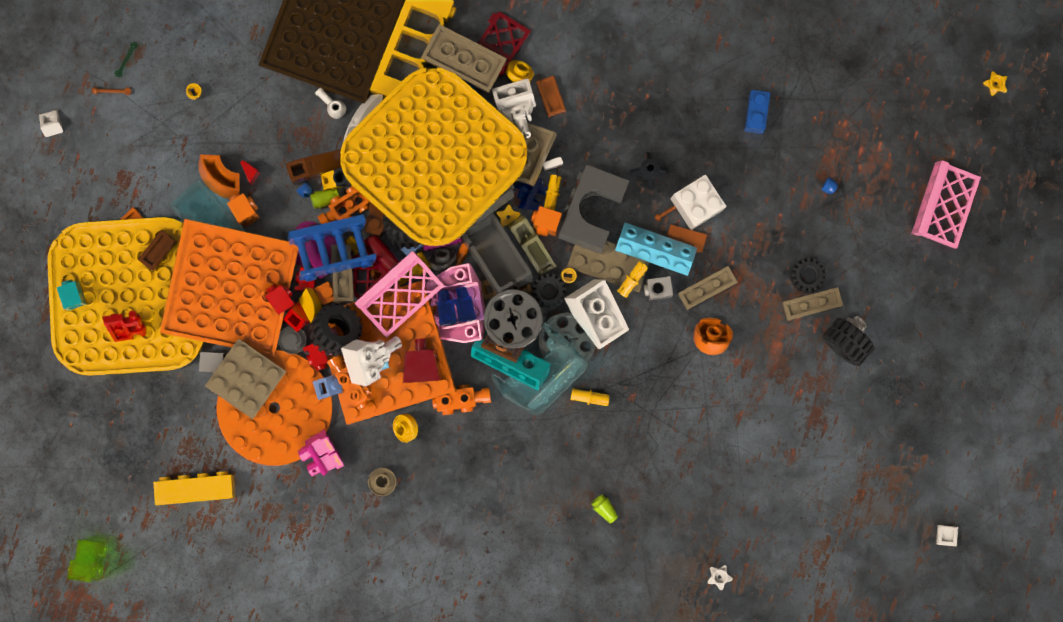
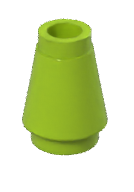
(322, 198)
(604, 508)

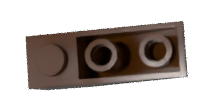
(313, 166)

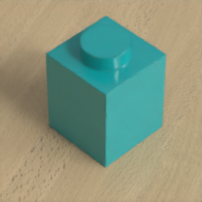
(71, 295)

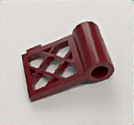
(492, 21)
(384, 263)

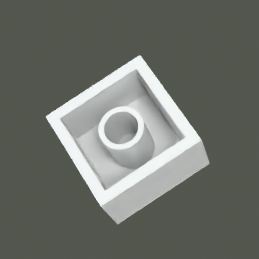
(698, 202)

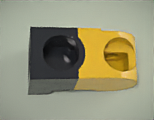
(334, 179)

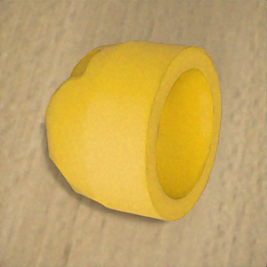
(197, 89)
(568, 271)

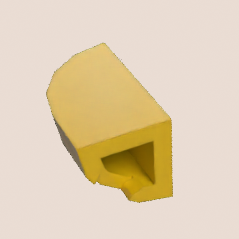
(311, 303)

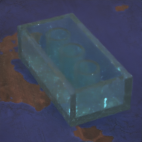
(200, 205)

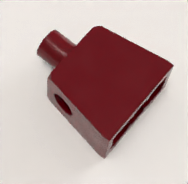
(422, 364)

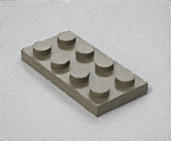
(464, 58)
(607, 266)

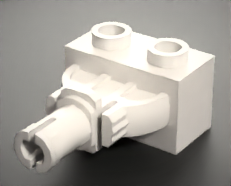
(516, 102)
(367, 359)

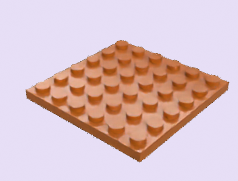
(222, 286)
(389, 391)

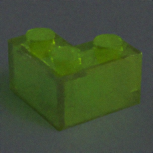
(87, 561)

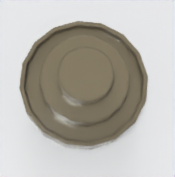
(382, 481)

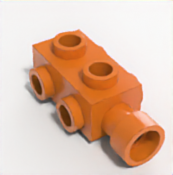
(347, 202)
(350, 388)
(456, 403)

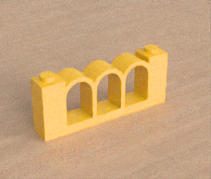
(439, 9)

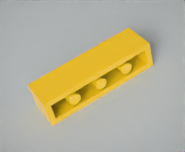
(194, 489)

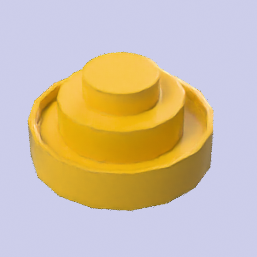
(519, 71)
(405, 427)

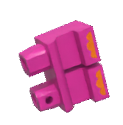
(323, 453)

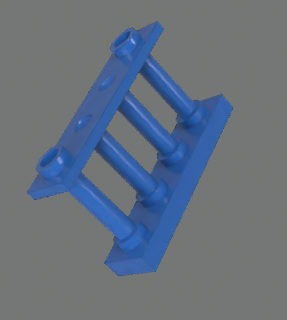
(335, 229)

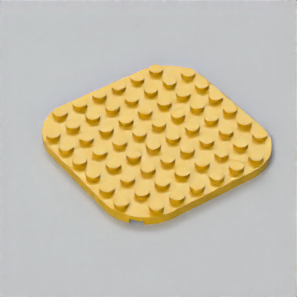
(433, 156)
(114, 282)

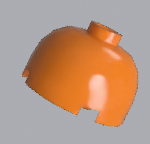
(712, 336)

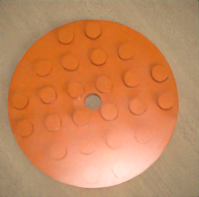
(277, 437)

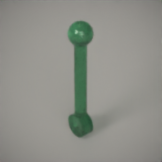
(118, 73)

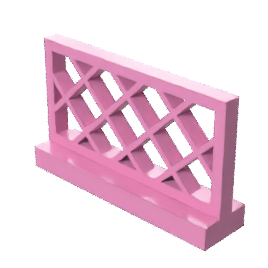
(930, 200)
(391, 279)

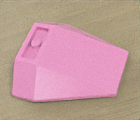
(455, 278)

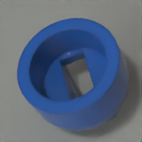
(829, 186)
(305, 190)

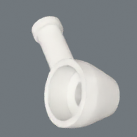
(330, 102)

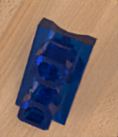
(527, 194)

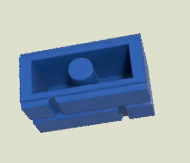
(757, 111)

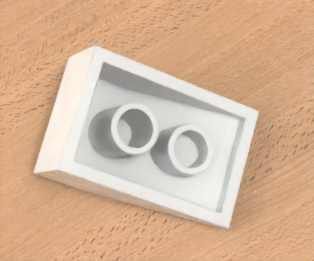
(597, 312)

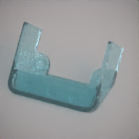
(565, 369)

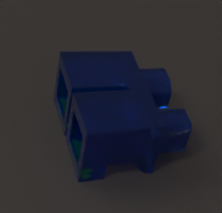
(463, 305)

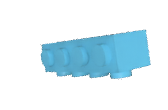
(656, 249)

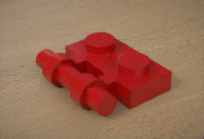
(124, 328)

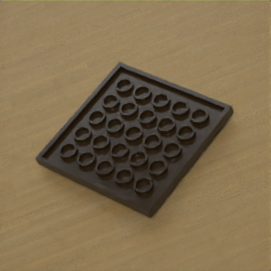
(331, 43)

